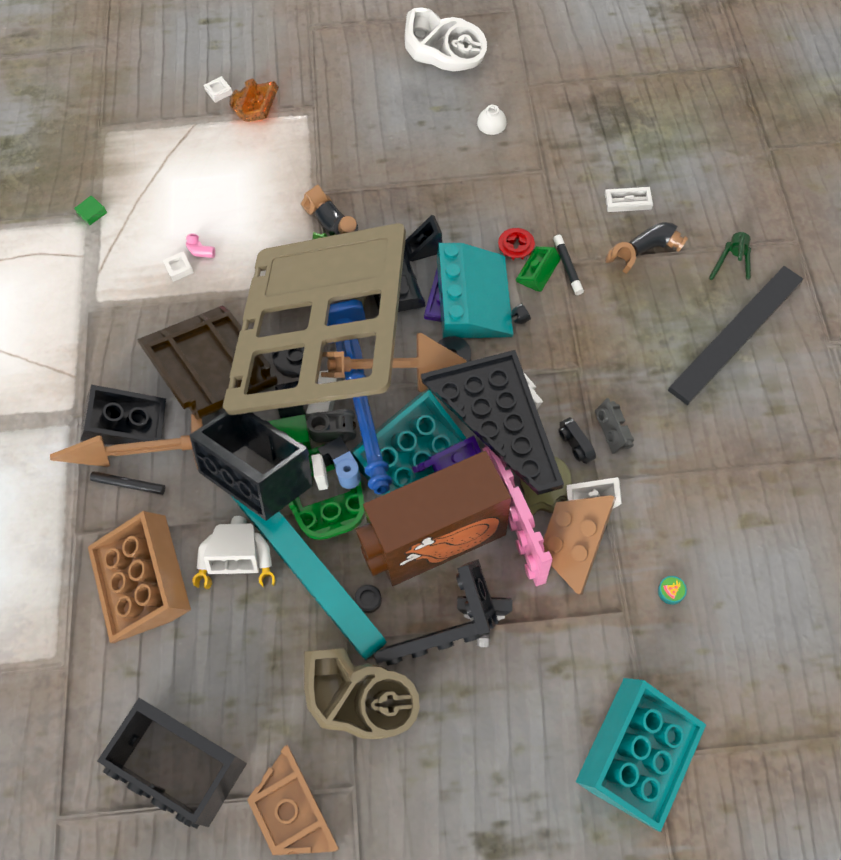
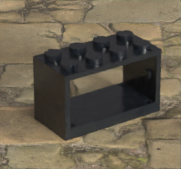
(261, 493)
(128, 737)

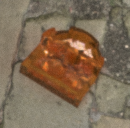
(253, 100)

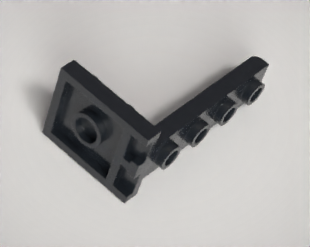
(478, 606)

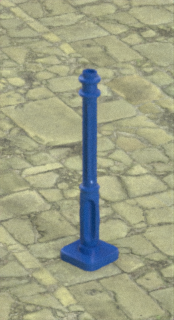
(376, 468)

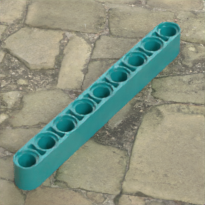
(319, 582)

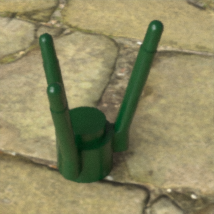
(739, 247)

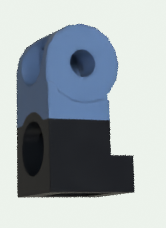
(343, 462)

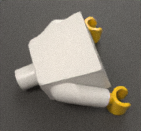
(233, 550)

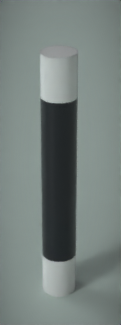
(568, 265)

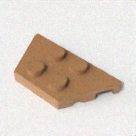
(576, 536)
(289, 811)

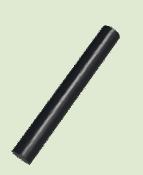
(127, 483)

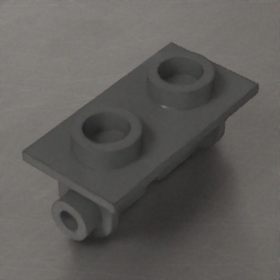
(610, 418)

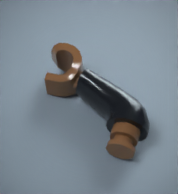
(327, 213)
(655, 236)

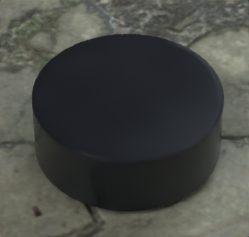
(368, 598)

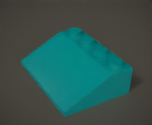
(473, 292)
(412, 437)
(641, 753)

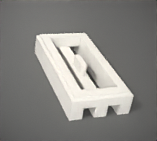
(630, 202)

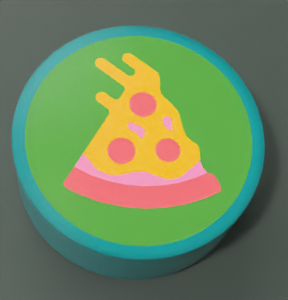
(672, 590)

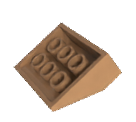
(138, 577)

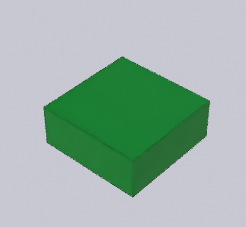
(90, 210)

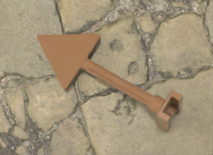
(429, 357)
(96, 453)

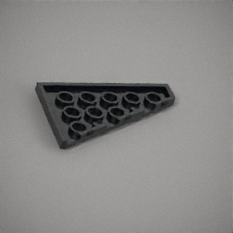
(500, 410)

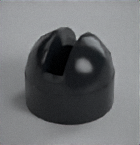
(522, 314)

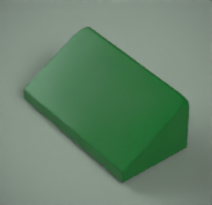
(539, 268)

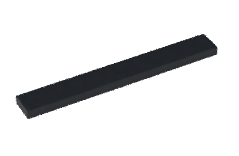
(735, 335)

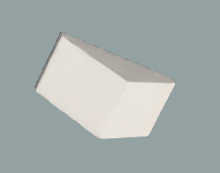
(596, 489)

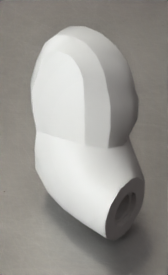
(443, 42)

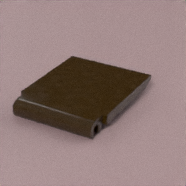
(198, 360)

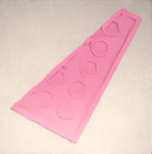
(522, 523)

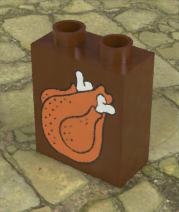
(435, 519)

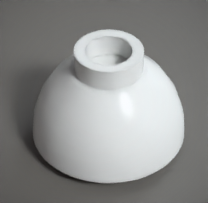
(492, 120)

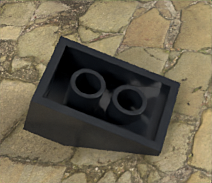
(122, 416)

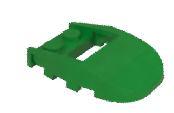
(332, 515)

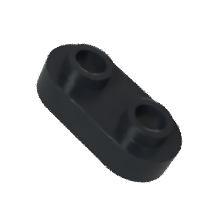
(581, 446)

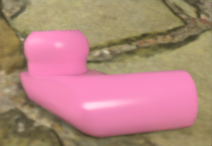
(197, 248)

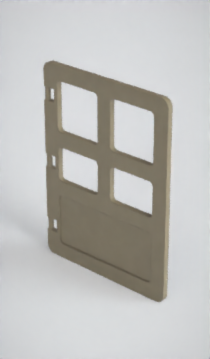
(317, 275)

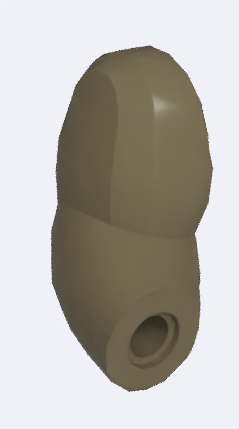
(358, 698)

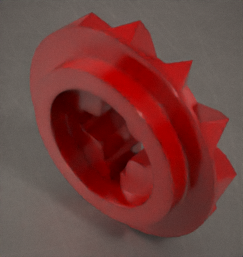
(509, 237)

